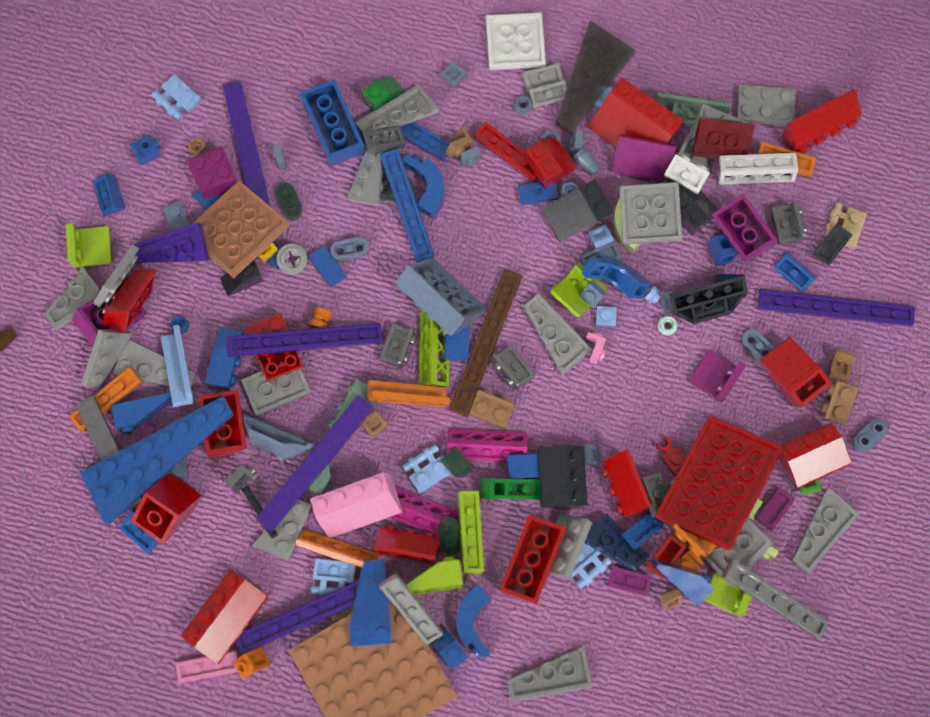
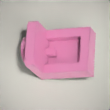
(599, 351)

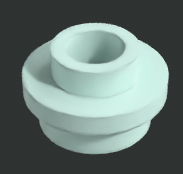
(670, 320)

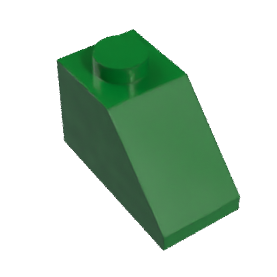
(381, 92)

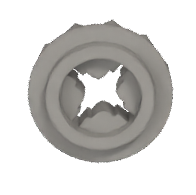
(299, 263)

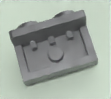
(788, 223)
(397, 345)
(513, 368)
(237, 479)

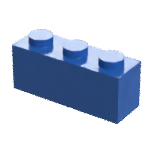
(223, 368)

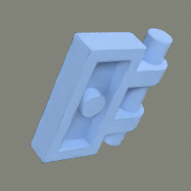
(180, 93)
(428, 475)
(586, 556)
(331, 571)

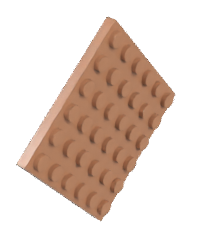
(373, 679)

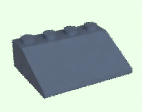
(440, 295)

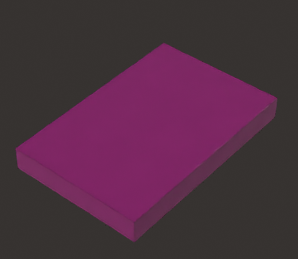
(642, 158)

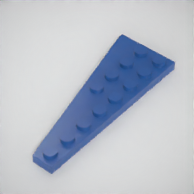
(132, 471)

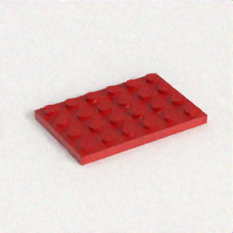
(719, 483)

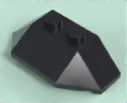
(708, 297)

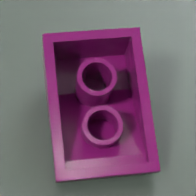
(90, 318)

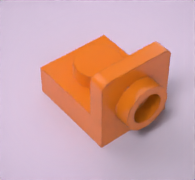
(691, 561)
(251, 662)

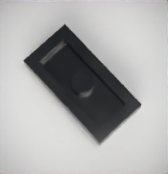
(832, 244)

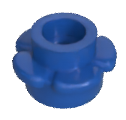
(180, 320)

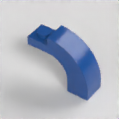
(433, 198)
(618, 274)
(470, 606)

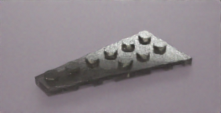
(595, 69)

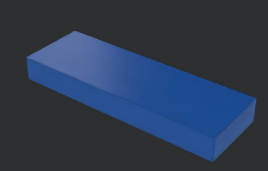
(425, 140)

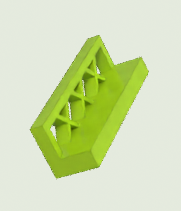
(428, 353)
(470, 532)

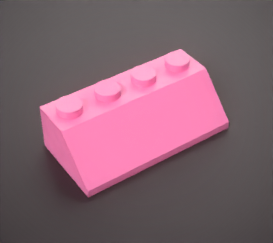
(357, 505)

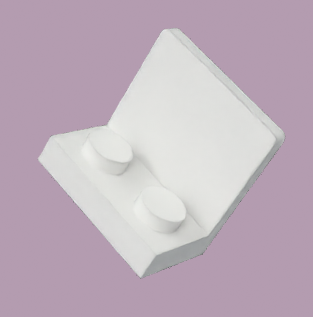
(686, 173)

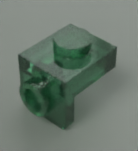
(457, 463)

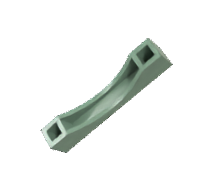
(323, 481)

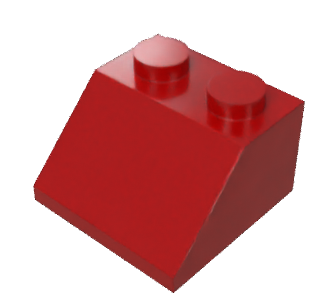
(549, 161)

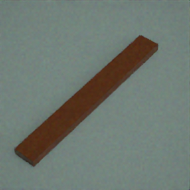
(485, 343)

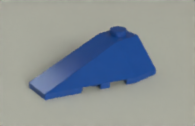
(370, 612)

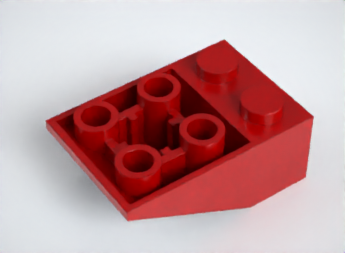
(275, 364)
(795, 373)

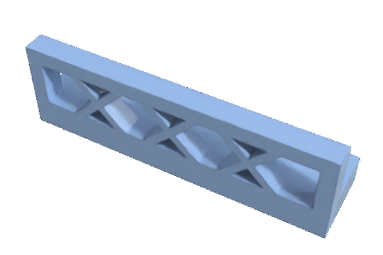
(176, 368)

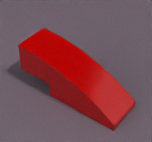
(668, 552)

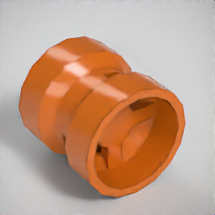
(320, 318)

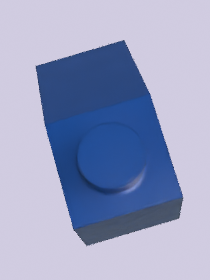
(449, 649)

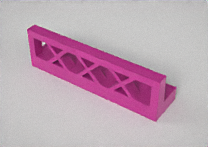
(487, 448)
(421, 516)

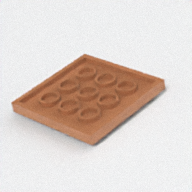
(239, 228)

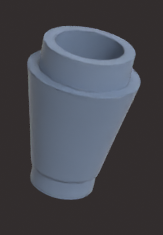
(586, 161)

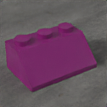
(744, 228)

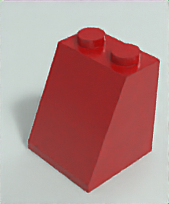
(165, 507)

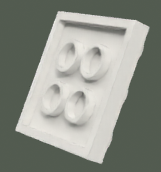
(515, 41)

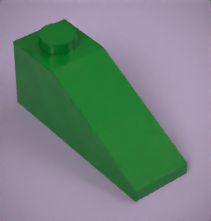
(509, 489)

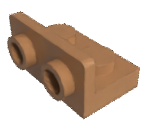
(839, 402)
(492, 409)

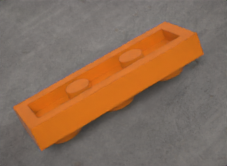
(805, 162)

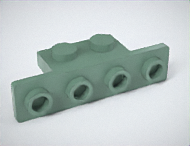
(688, 107)

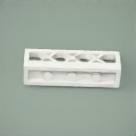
(758, 166)

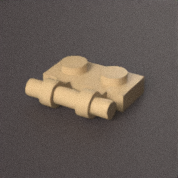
(852, 221)

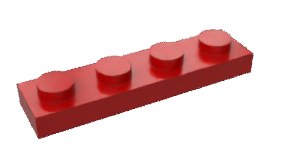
(505, 149)

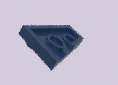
(607, 539)

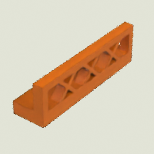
(407, 394)

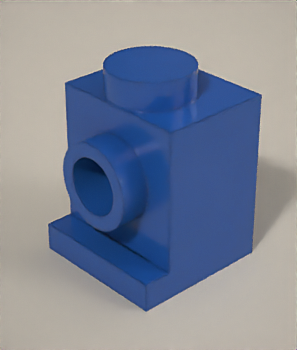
(148, 154)
(722, 250)

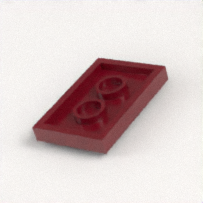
(721, 138)

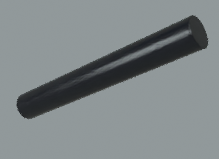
(256, 506)

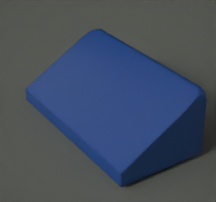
(108, 194)
(795, 272)
(457, 346)
(522, 466)

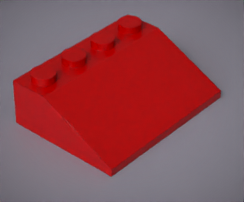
(634, 114)

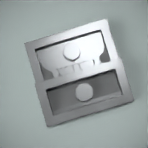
(545, 85)

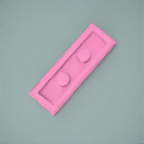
(205, 667)

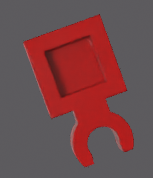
(673, 457)

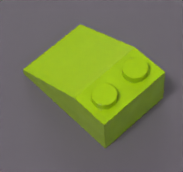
(440, 577)

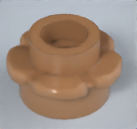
(197, 143)

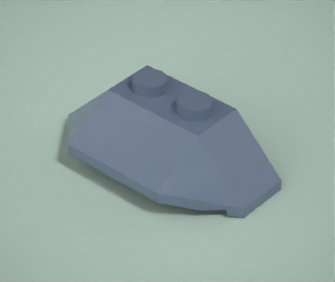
(276, 439)

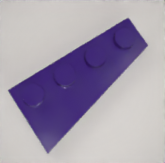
(179, 245)

